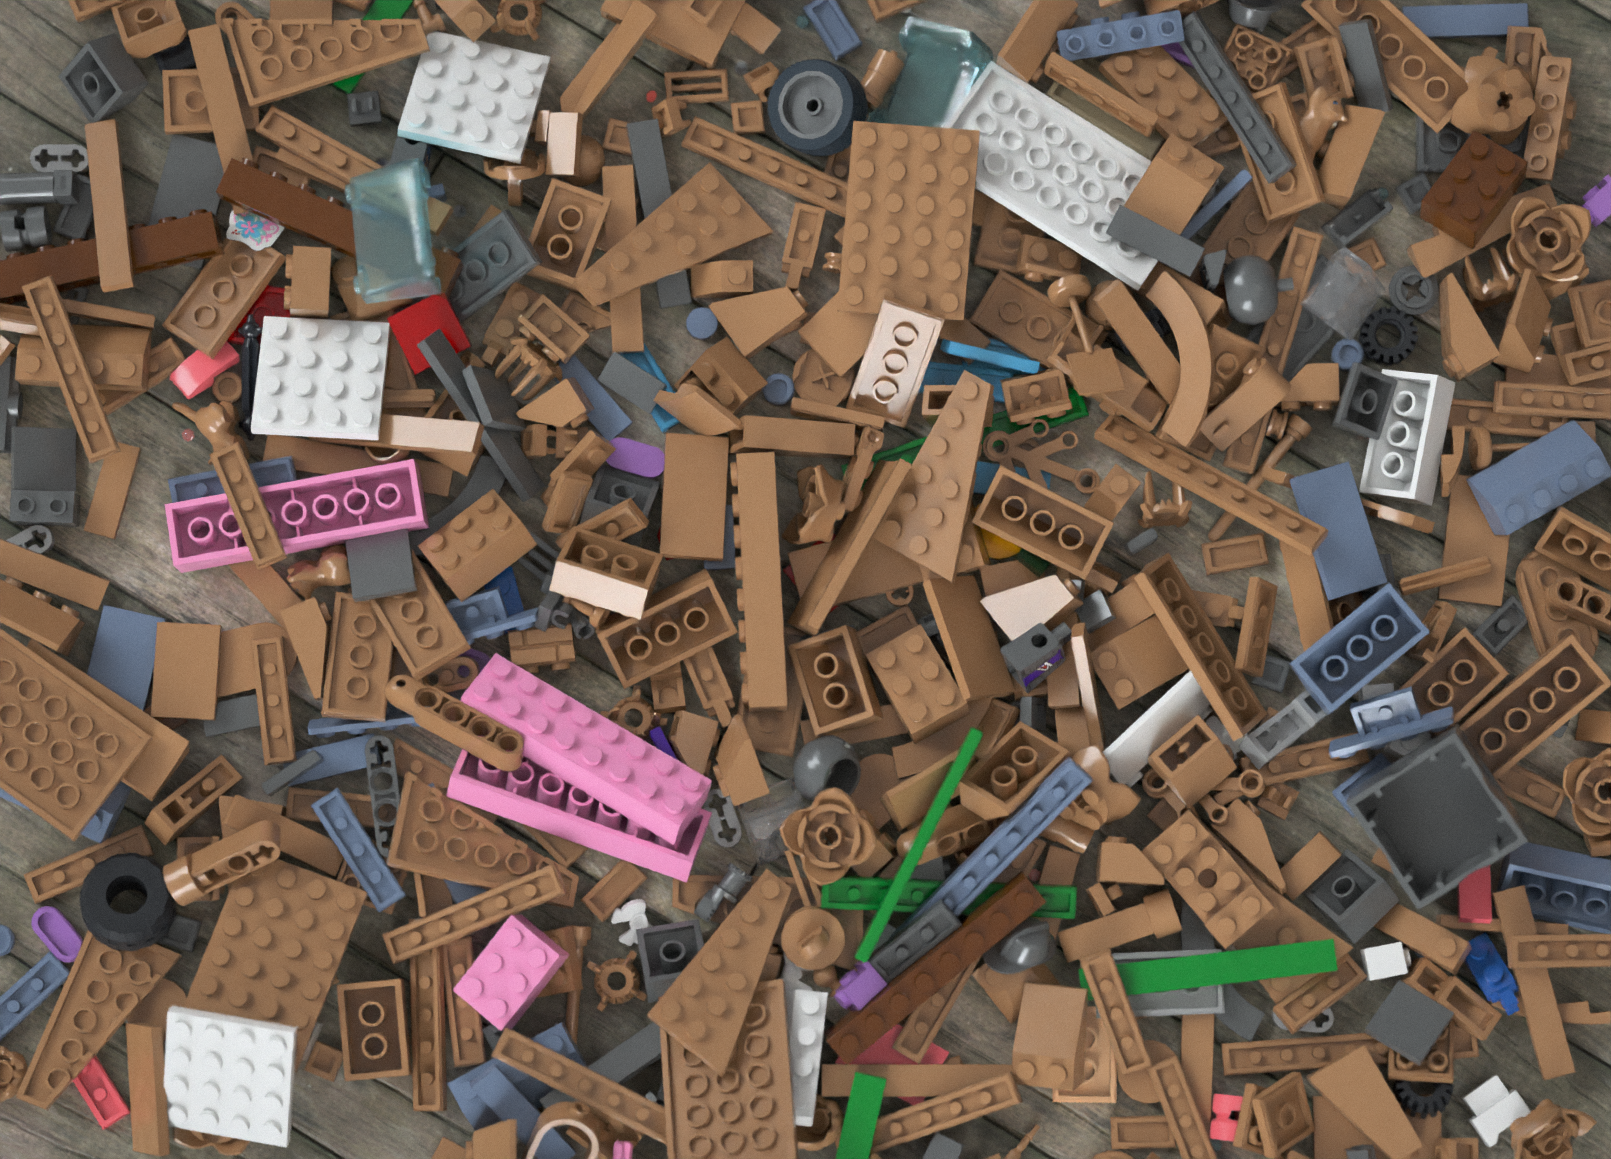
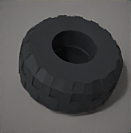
(132, 930)

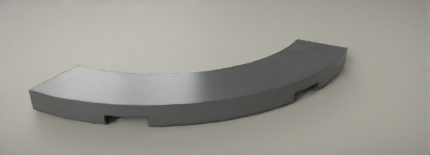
(485, 477)
(1239, 1013)

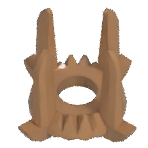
(519, 28)
(1495, 292)
(539, 362)
(1164, 513)
(650, 718)
(601, 981)

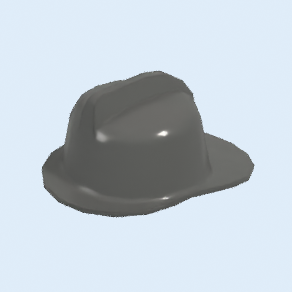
(1253, 13)
(1022, 948)

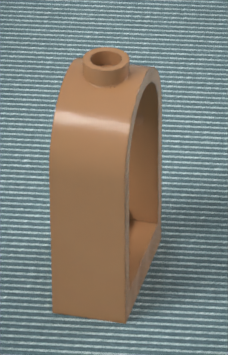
(565, 1113)

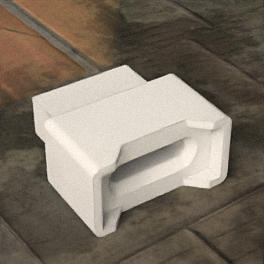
(1494, 1109)

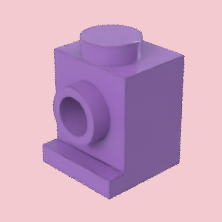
(1599, 201)
(859, 986)

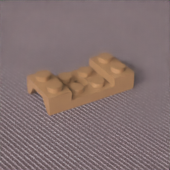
(1227, 906)

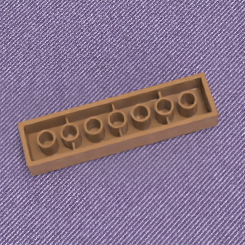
(761, 582)

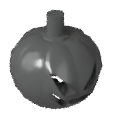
(1253, 289)
(826, 765)

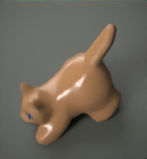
(1319, 118)
(216, 424)
(328, 570)

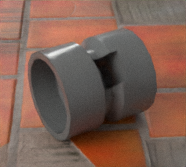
(25, 228)

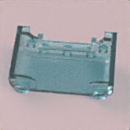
(936, 75)
(392, 232)

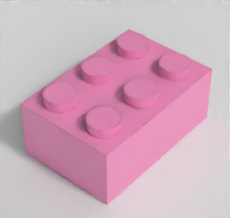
(511, 972)

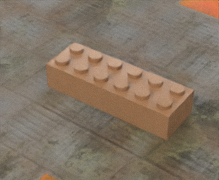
(1534, 705)

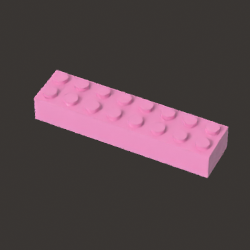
(304, 512)
(590, 750)
(559, 808)

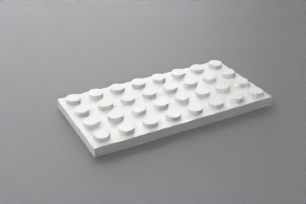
(1053, 169)

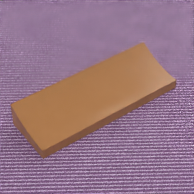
(1411, 61)
(848, 546)
(1200, 646)
(162, 753)

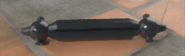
(250, 360)

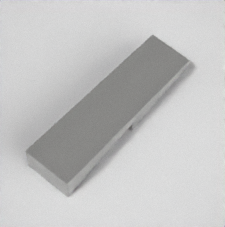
(1282, 730)

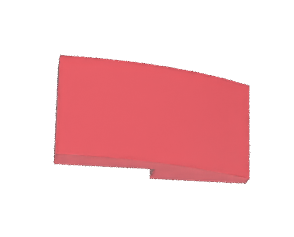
(199, 370)

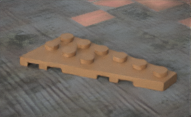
(304, 54)
(937, 493)
(460, 846)
(688, 896)
(1279, 927)
(716, 988)
(92, 1006)

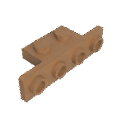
(1551, 119)

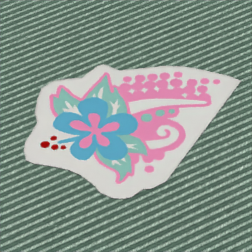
(253, 230)

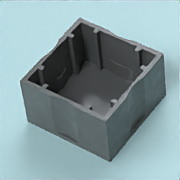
(1437, 816)

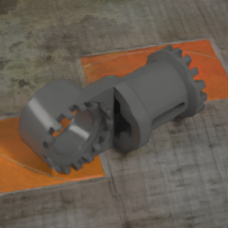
(728, 888)

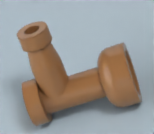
(429, 22)
(597, 615)

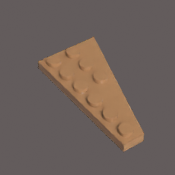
(682, 232)

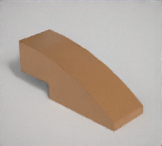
(1469, 1009)

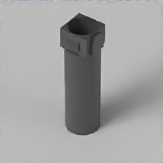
(39, 187)

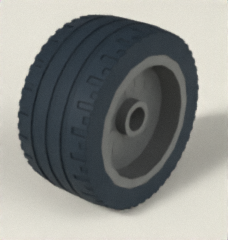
(816, 107)

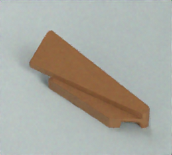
(609, 60)
(1443, 250)

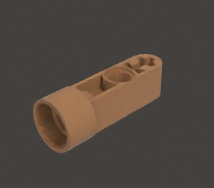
(222, 862)
(1153, 916)

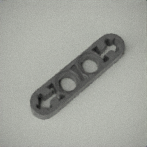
(382, 797)

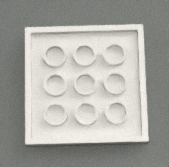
(474, 97)
(320, 378)
(229, 1075)

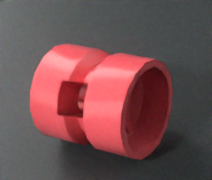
(1222, 1127)

